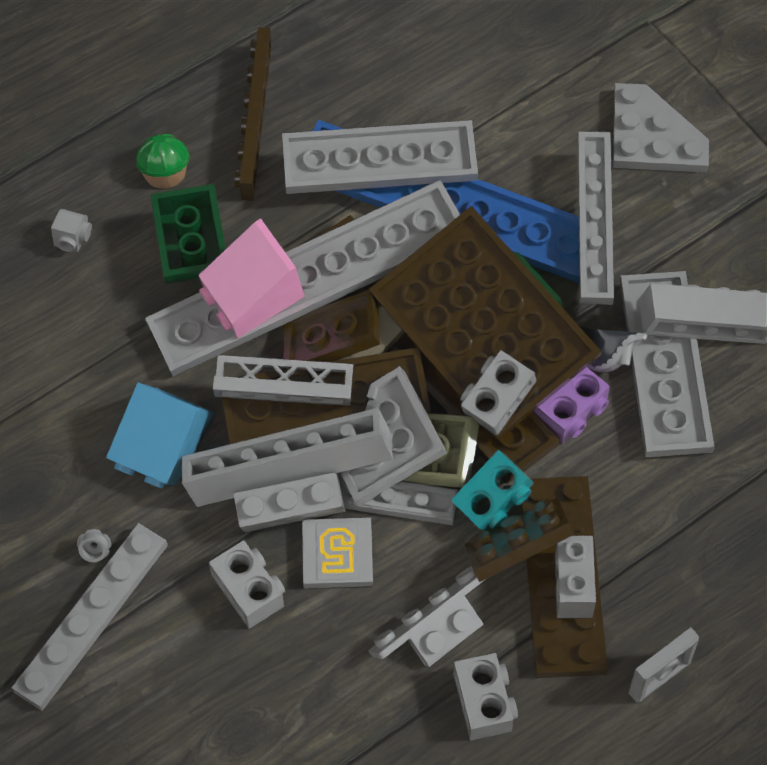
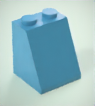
(157, 434)

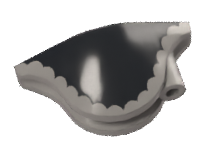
(614, 347)

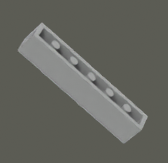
(287, 456)

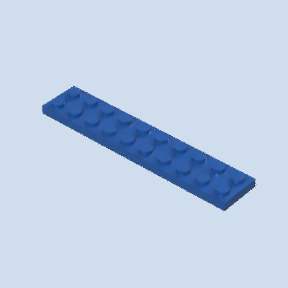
(536, 230)

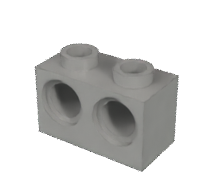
(506, 396)
(575, 577)
(242, 586)
(477, 697)

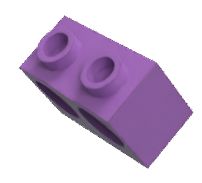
(574, 405)

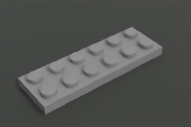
(379, 157)
(666, 379)

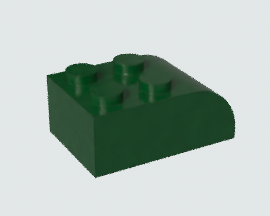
(187, 231)

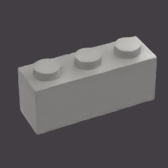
(289, 502)

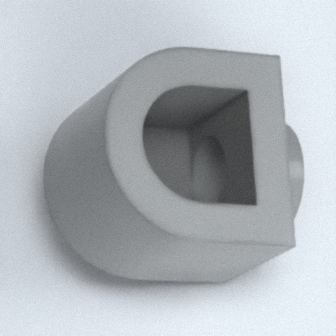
(70, 230)

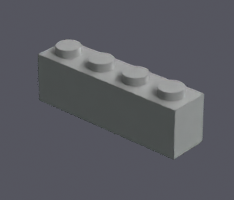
(704, 313)

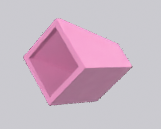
(251, 281)

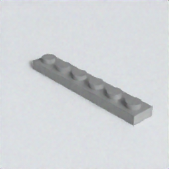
(595, 218)
(89, 617)

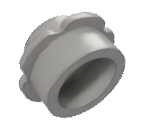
(93, 553)

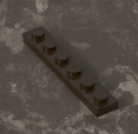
(252, 123)

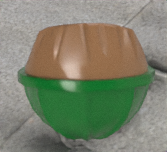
(163, 160)

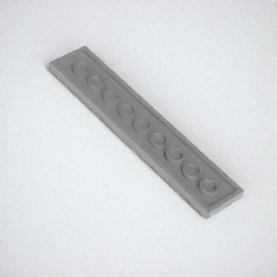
(327, 271)

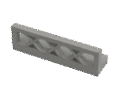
(283, 389)

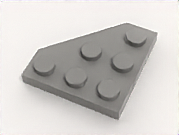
(654, 134)
(412, 438)

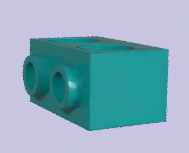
(487, 485)

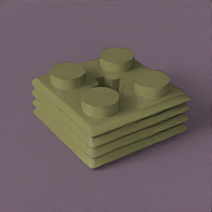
(459, 439)

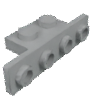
(436, 626)

